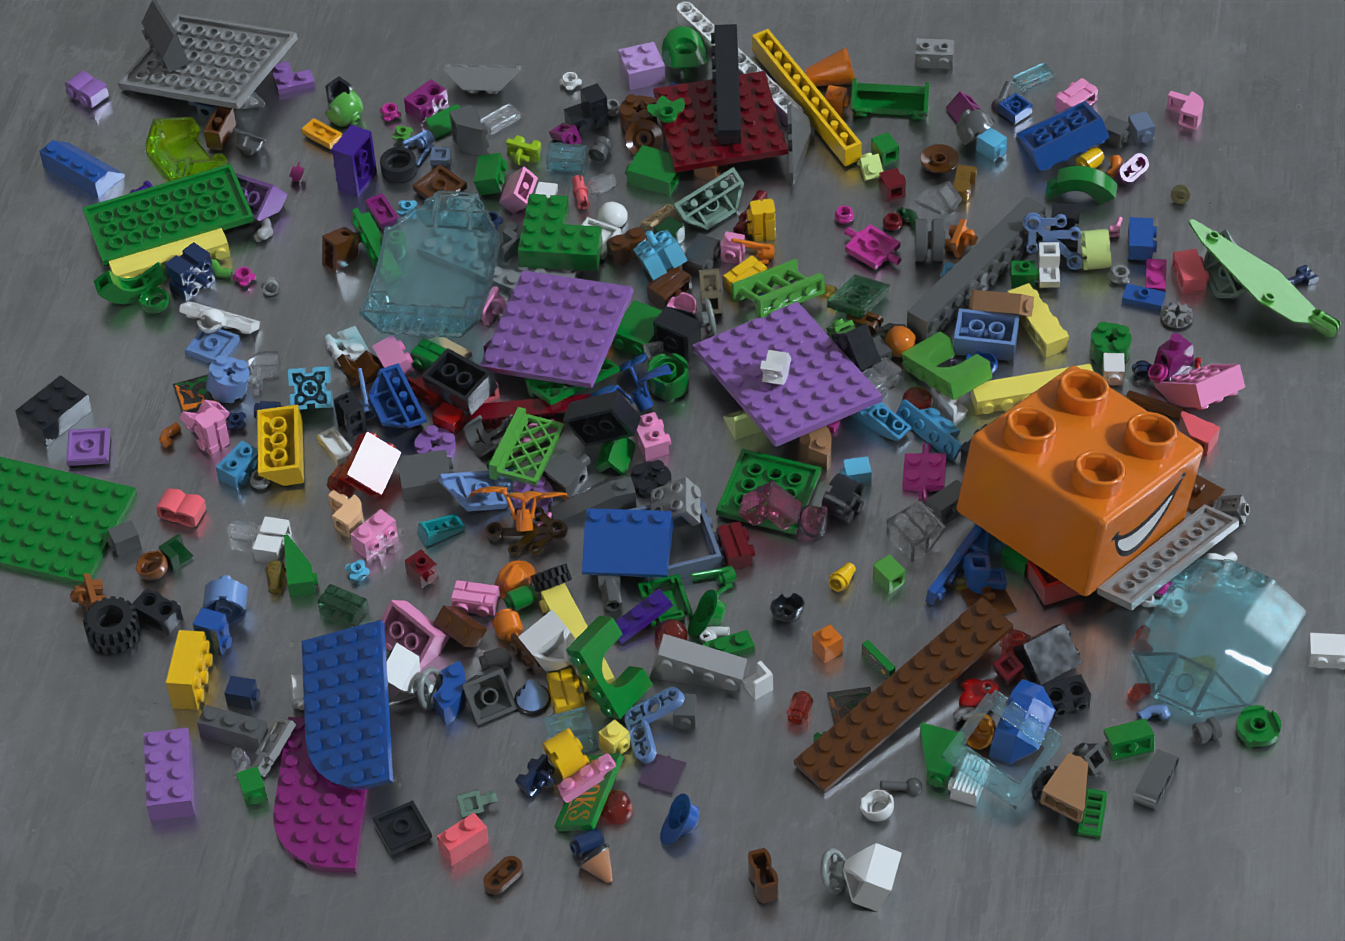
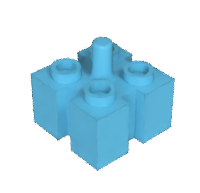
(659, 253)
(310, 387)

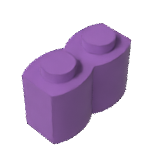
(86, 89)

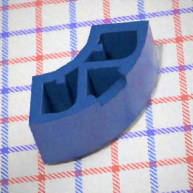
(451, 696)

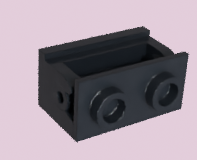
(350, 414)

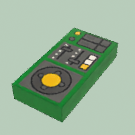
(877, 660)

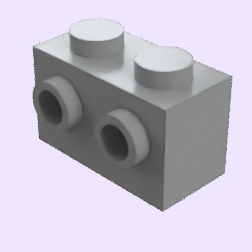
(934, 53)

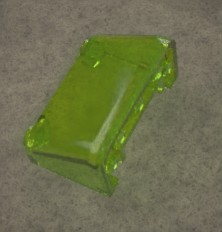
(175, 148)

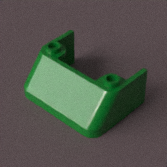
(890, 99)

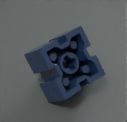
(190, 272)

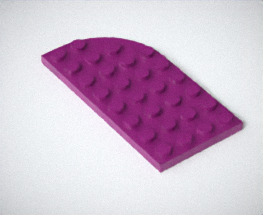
(313, 816)

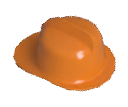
(513, 576)

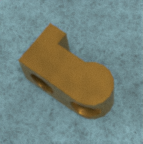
(964, 178)

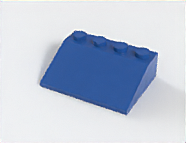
(1063, 135)
(627, 542)

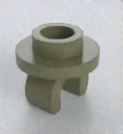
(1180, 194)

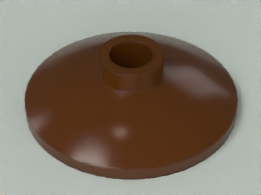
(643, 128)
(939, 158)

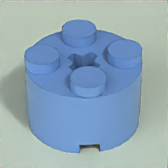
(227, 379)
(226, 597)

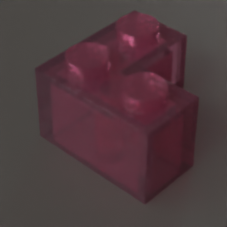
(770, 503)

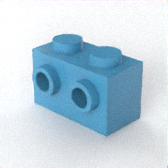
(238, 465)

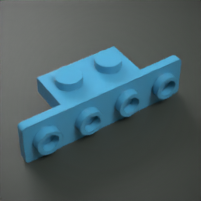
(932, 428)

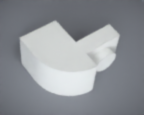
(1049, 264)
(776, 367)

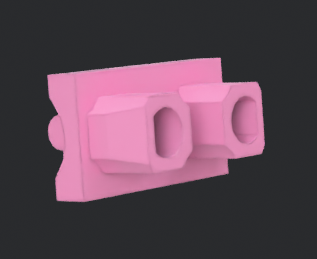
(494, 305)

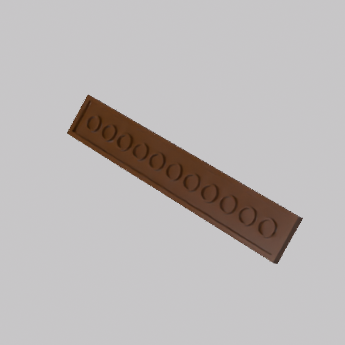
(903, 695)

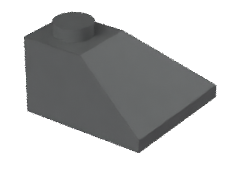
(489, 695)

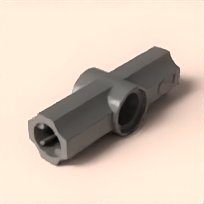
(610, 590)

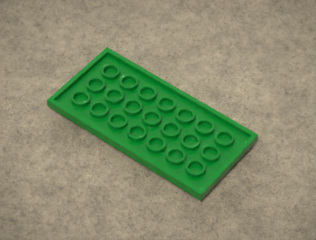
(168, 213)

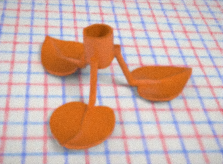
(524, 516)

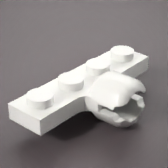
(214, 319)

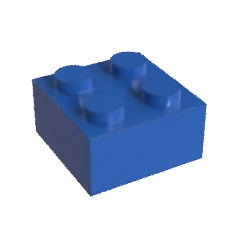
(1015, 108)

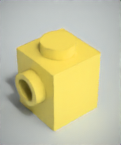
(614, 738)

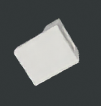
(951, 408)
(760, 682)

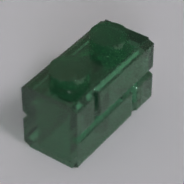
(343, 606)

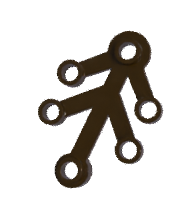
(548, 532)

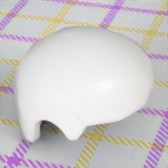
(612, 214)
(877, 805)

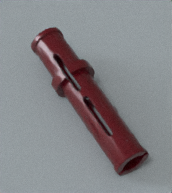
(741, 226)

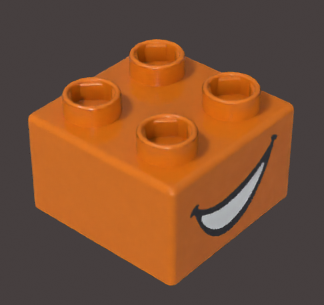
(1079, 478)

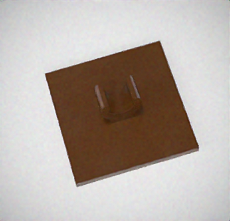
(1204, 493)
(997, 598)

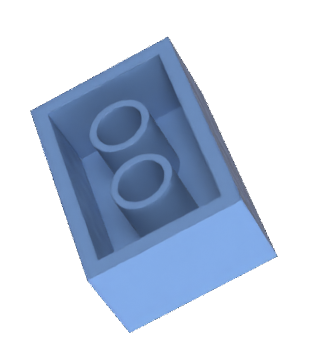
(986, 333)

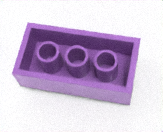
(169, 774)

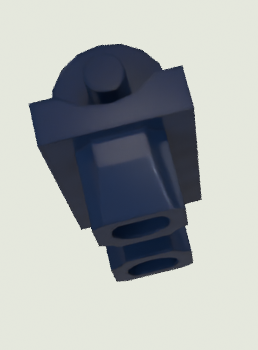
(539, 774)

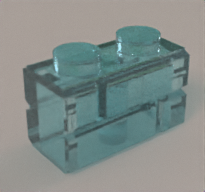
(566, 157)

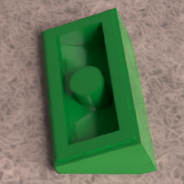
(439, 123)

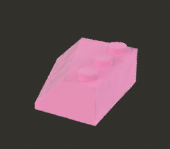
(1203, 385)

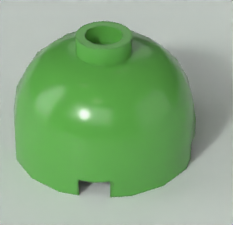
(345, 109)

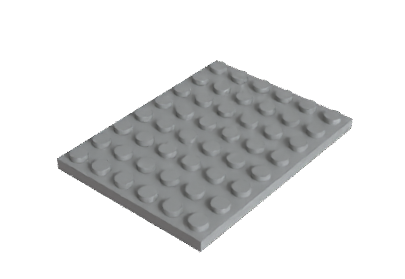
(223, 64)

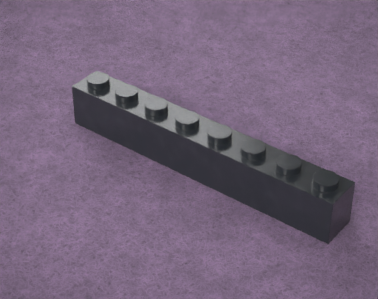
(727, 84)

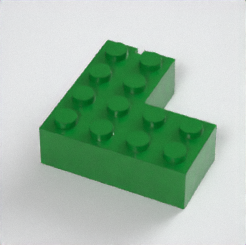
(553, 243)

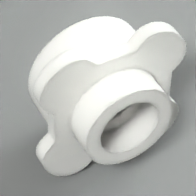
(570, 80)

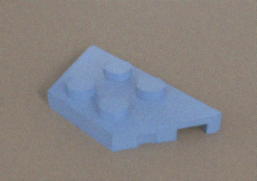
(463, 483)

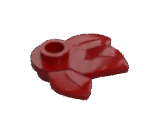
(975, 691)

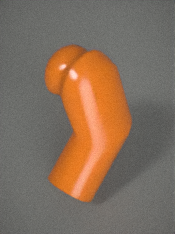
(1116, 161)
(167, 433)

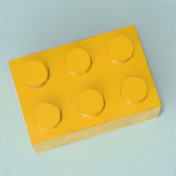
(188, 670)

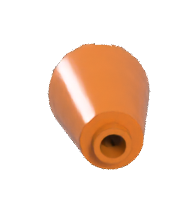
(832, 70)

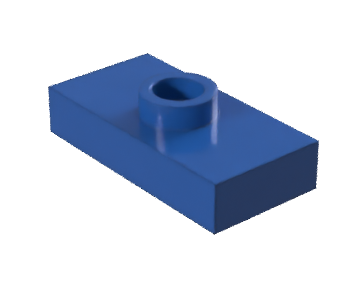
(1143, 297)

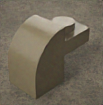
(711, 288)

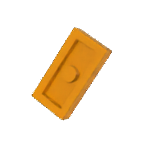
(321, 133)

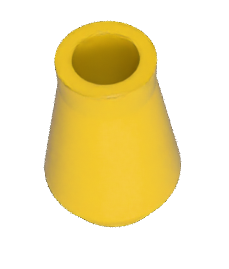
(841, 578)

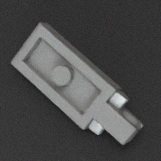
(273, 744)

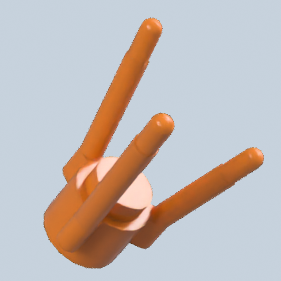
(764, 251)

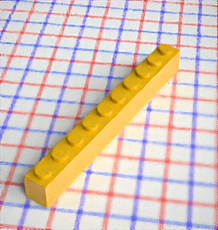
(804, 92)

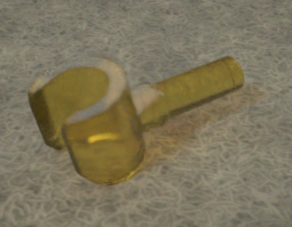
(961, 582)

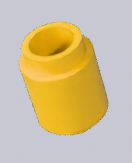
(1091, 158)

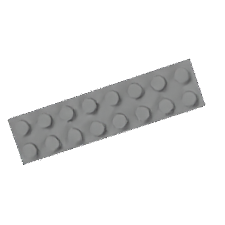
(1167, 557)

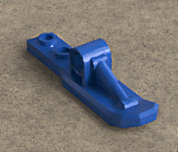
(975, 543)

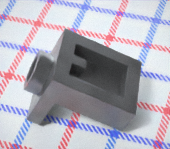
(1234, 506)

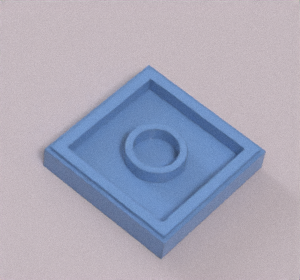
(210, 345)

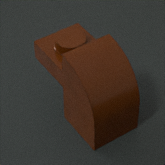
(367, 362)

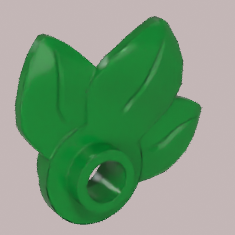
(665, 109)

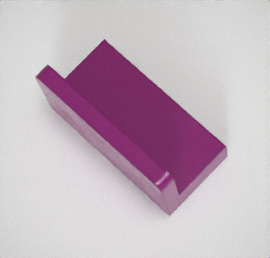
(961, 103)

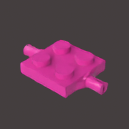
(872, 246)
(924, 472)

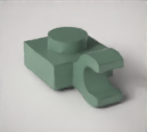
(473, 802)

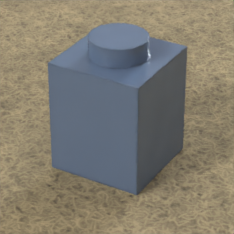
(1141, 127)

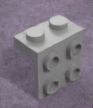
(679, 497)

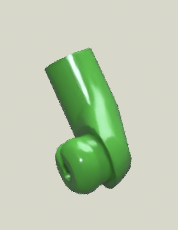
(220, 272)

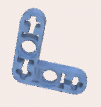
(637, 722)

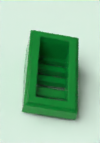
(1098, 800)

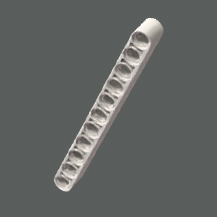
(691, 17)

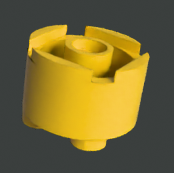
(565, 753)

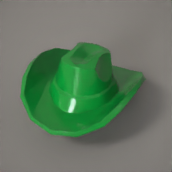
(684, 49)

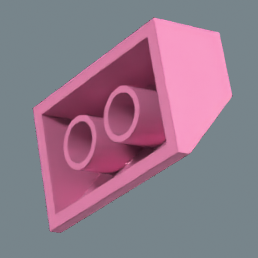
(413, 631)

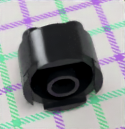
(844, 497)

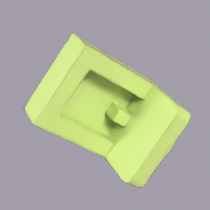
(870, 166)

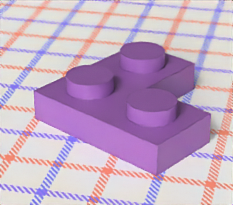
(290, 82)

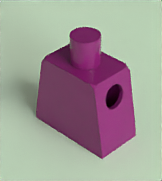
(1175, 355)

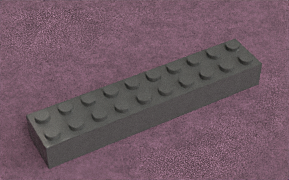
(974, 271)

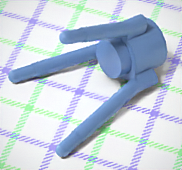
(421, 140)
(368, 408)

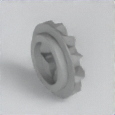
(1168, 315)

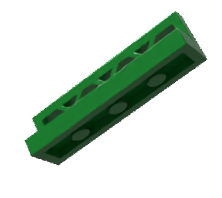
(368, 234)

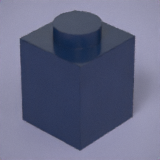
(241, 692)

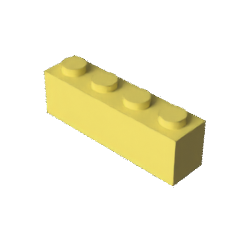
(1042, 326)

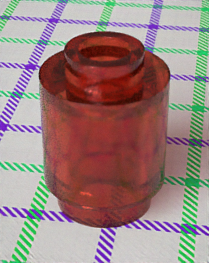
(334, 482)
(799, 707)

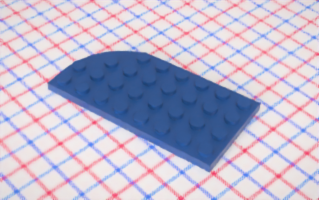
(348, 706)

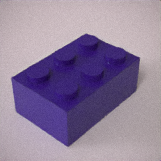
(354, 160)

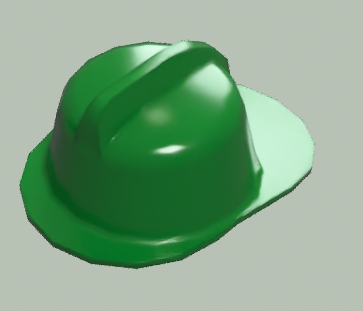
(708, 613)

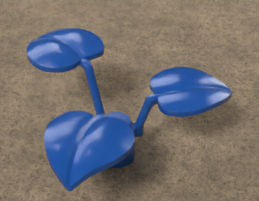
(641, 395)

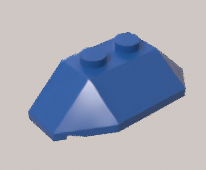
(395, 399)
(1009, 742)

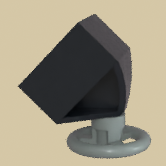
(682, 329)

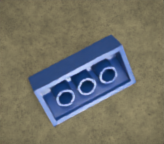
(79, 168)

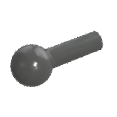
(1003, 95)
(912, 786)

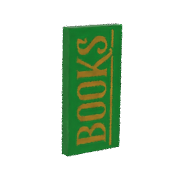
(586, 809)

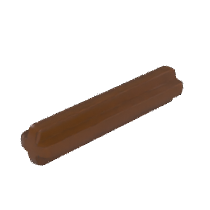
(1155, 404)

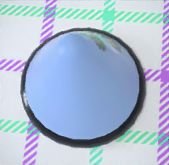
(532, 698)

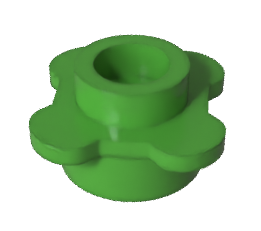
(402, 133)

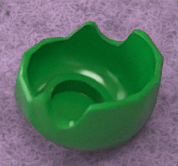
(154, 300)

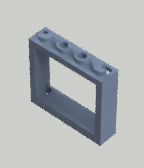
(710, 562)

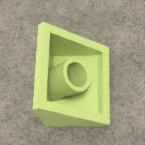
(741, 424)

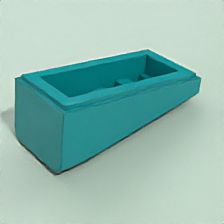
(433, 532)

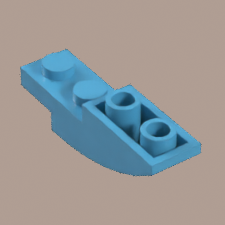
(883, 421)

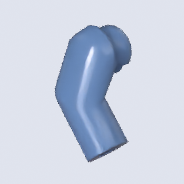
(1151, 710)

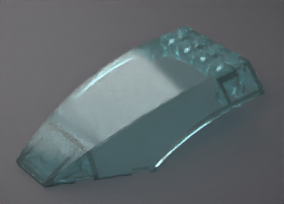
(434, 269)

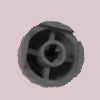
(972, 124)

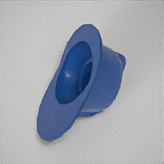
(680, 820)

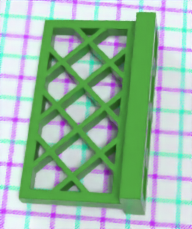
(511, 443)

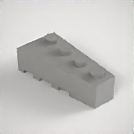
(697, 665)

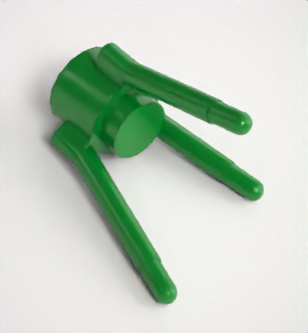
(723, 576)

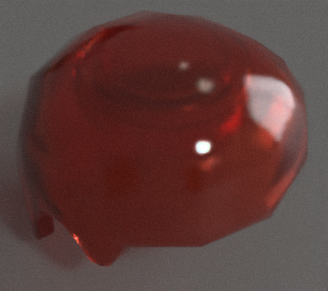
(919, 397)
(670, 627)
(617, 807)

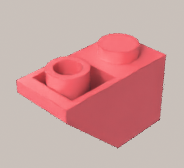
(1200, 431)

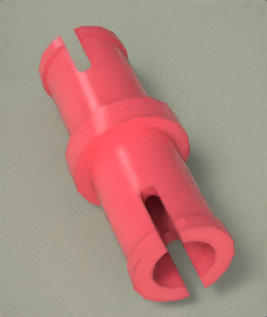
(580, 192)

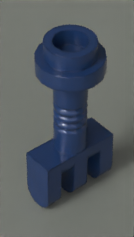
(1305, 275)

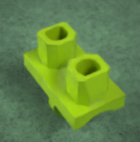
(523, 151)

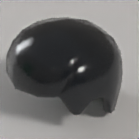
(787, 608)

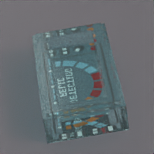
(1033, 76)

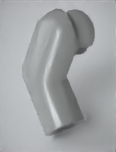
(264, 232)

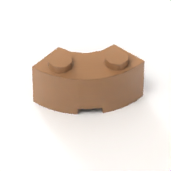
(819, 447)

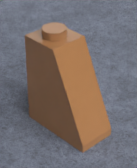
(1002, 302)
(1067, 788)

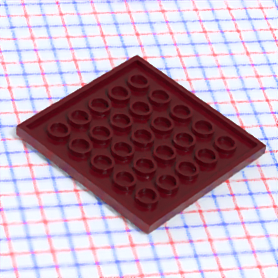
(692, 133)

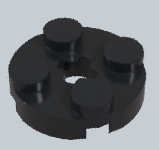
(650, 469)

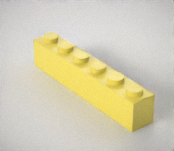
(138, 263)
(1007, 392)
(562, 603)

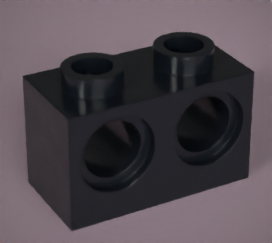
(158, 611)
(1068, 695)

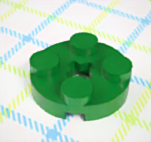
(1258, 737)

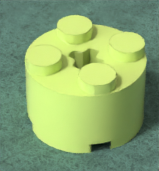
(1096, 249)

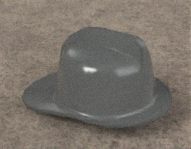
(248, 142)

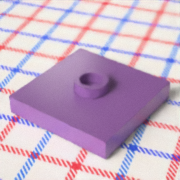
(88, 446)

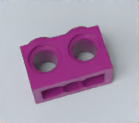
(426, 100)

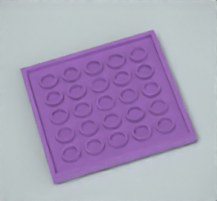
(557, 328)

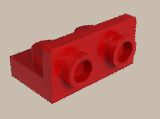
(420, 390)

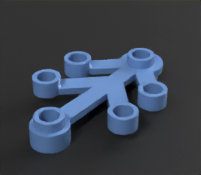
(1052, 236)

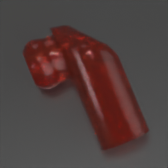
(1137, 691)

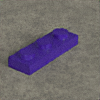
(643, 614)

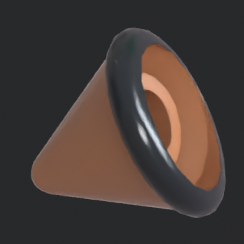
(598, 863)

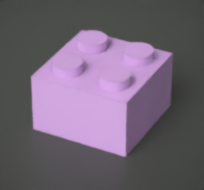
(641, 65)

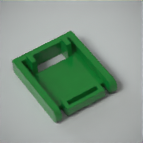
(677, 597)

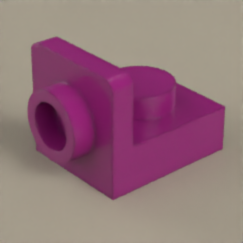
(566, 133)

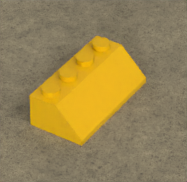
(280, 445)

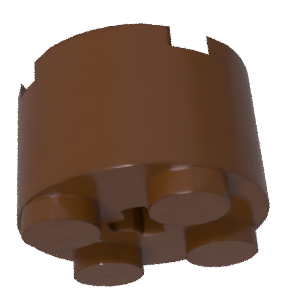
(635, 109)

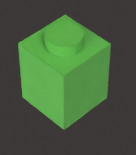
(889, 573)

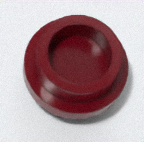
(892, 222)

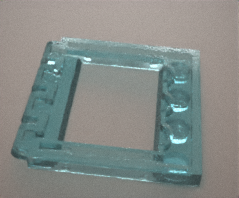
(987, 773)

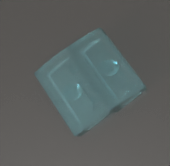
(580, 725)

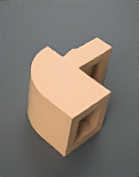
(347, 513)

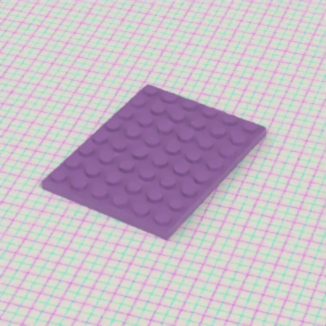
(820, 379)

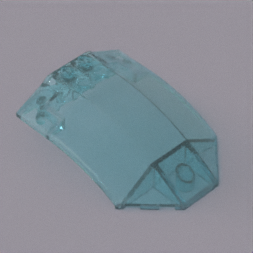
(1215, 636)

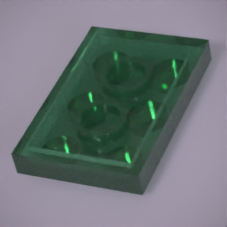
(858, 296)

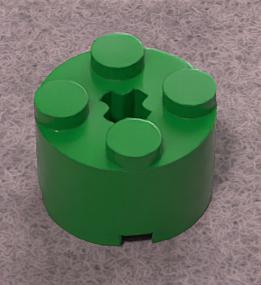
(1109, 339)
(670, 385)

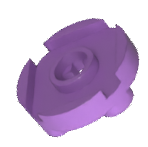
(435, 435)
(542, 486)

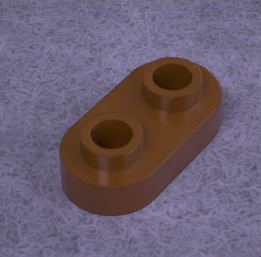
(500, 875)

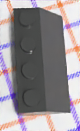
(163, 38)

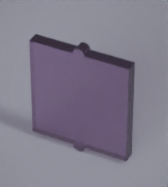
(662, 774)

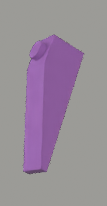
(262, 197)

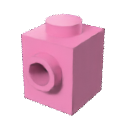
(731, 251)

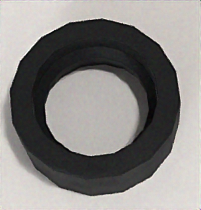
(398, 154)

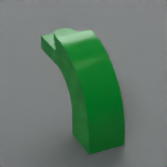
(1082, 179)
(128, 290)

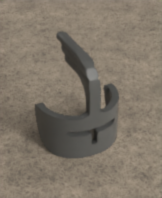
(472, 436)

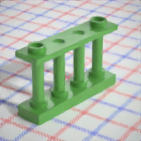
(800, 291)

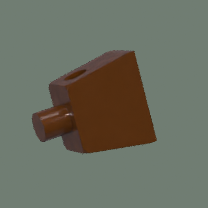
(339, 249)

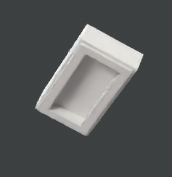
(334, 444)

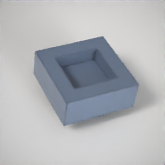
(440, 155)

